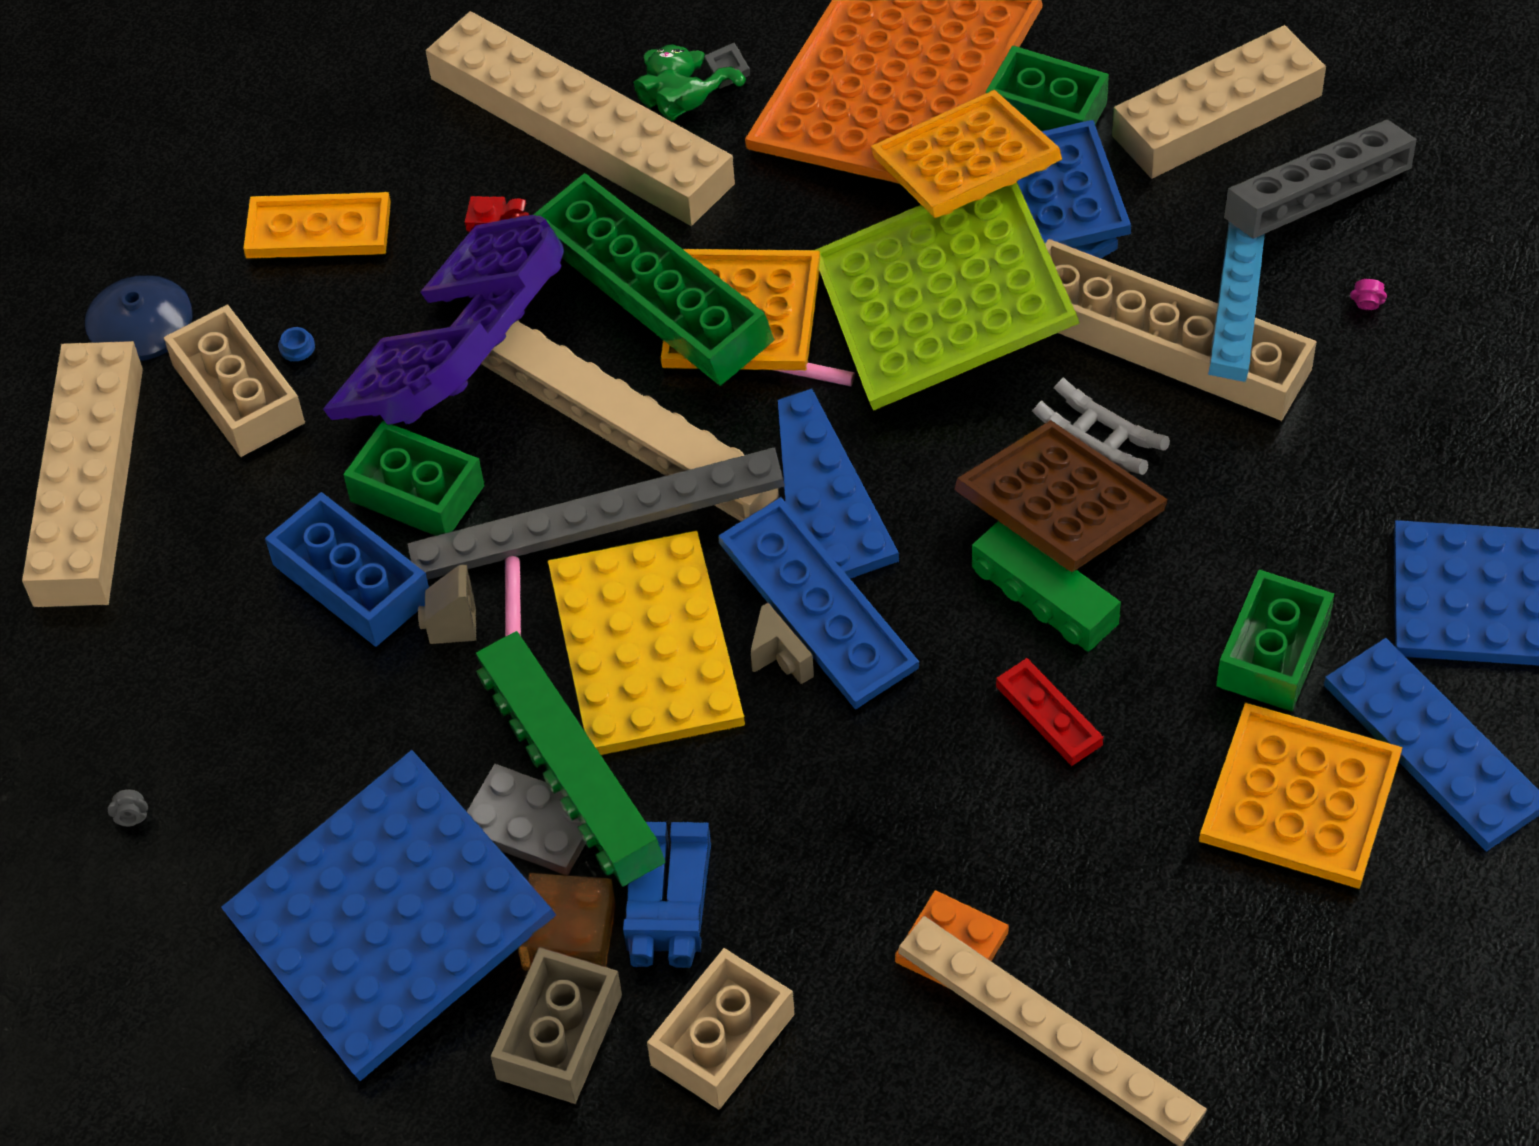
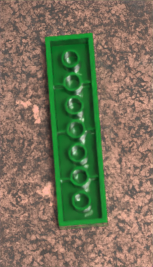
(656, 280)

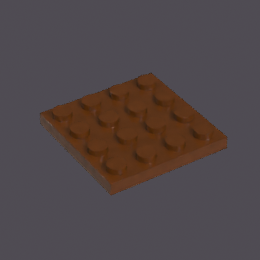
(1060, 495)

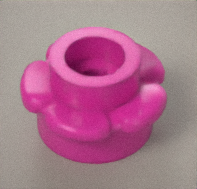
(1368, 294)

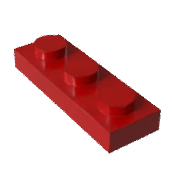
(1049, 711)

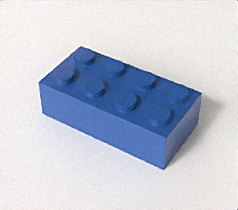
(348, 568)

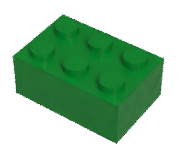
(1050, 89)
(414, 479)
(1275, 640)

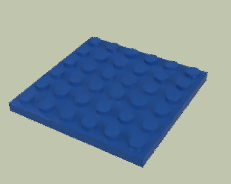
(387, 914)

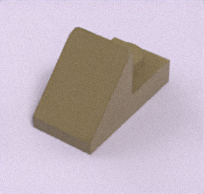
(777, 642)

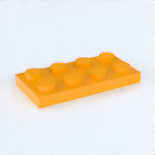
(317, 225)

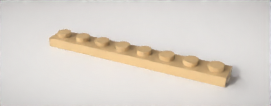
(1052, 1031)

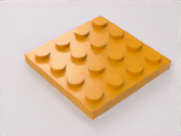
(966, 153)
(779, 285)
(1301, 795)

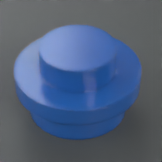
(296, 344)

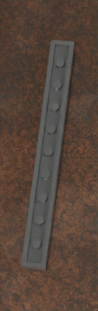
(598, 513)

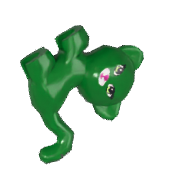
(670, 80)

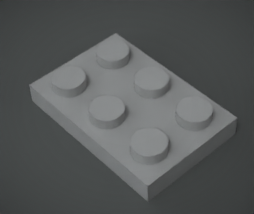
(527, 820)

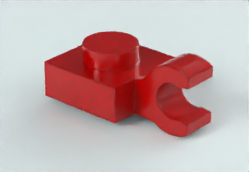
(492, 209)

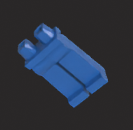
(674, 923)

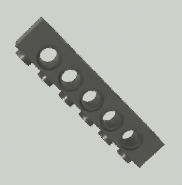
(1319, 178)

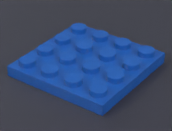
(1077, 196)
(1466, 592)

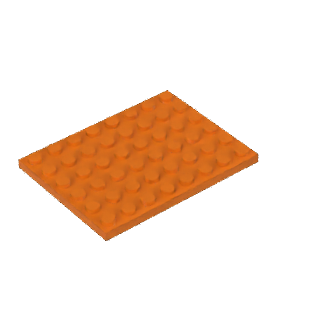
(883, 71)

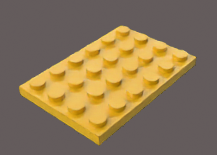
(645, 643)

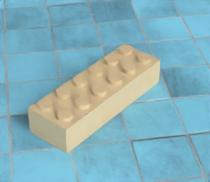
(1218, 101)

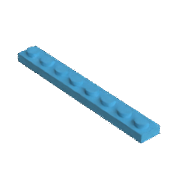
(1236, 305)

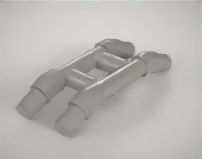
(1094, 412)

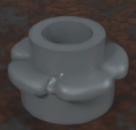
(128, 808)

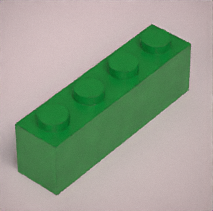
(1052, 593)

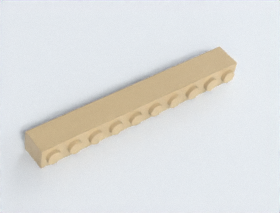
(613, 410)

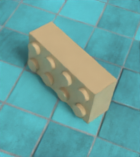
(234, 380)

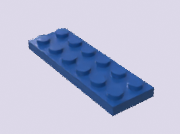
(818, 602)
(1437, 743)

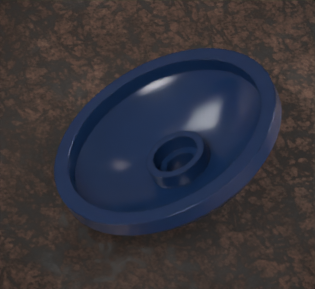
(139, 311)

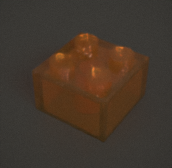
(581, 922)

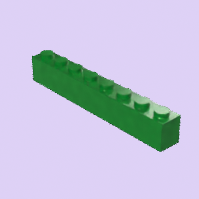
(571, 760)

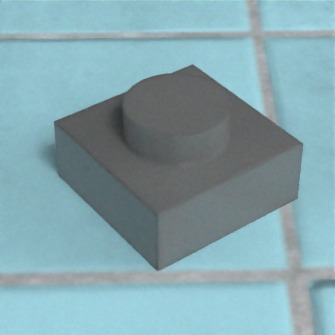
(727, 57)

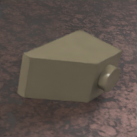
(449, 609)

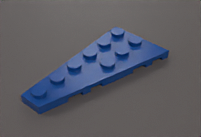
(827, 490)

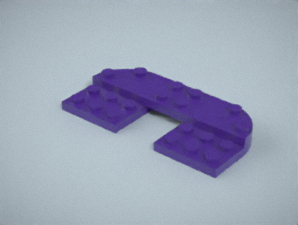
(409, 373)

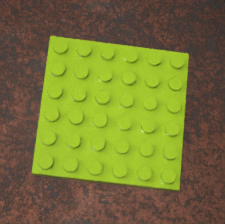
(943, 292)

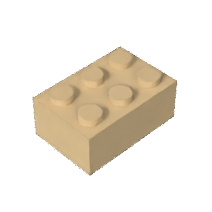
(721, 1028)

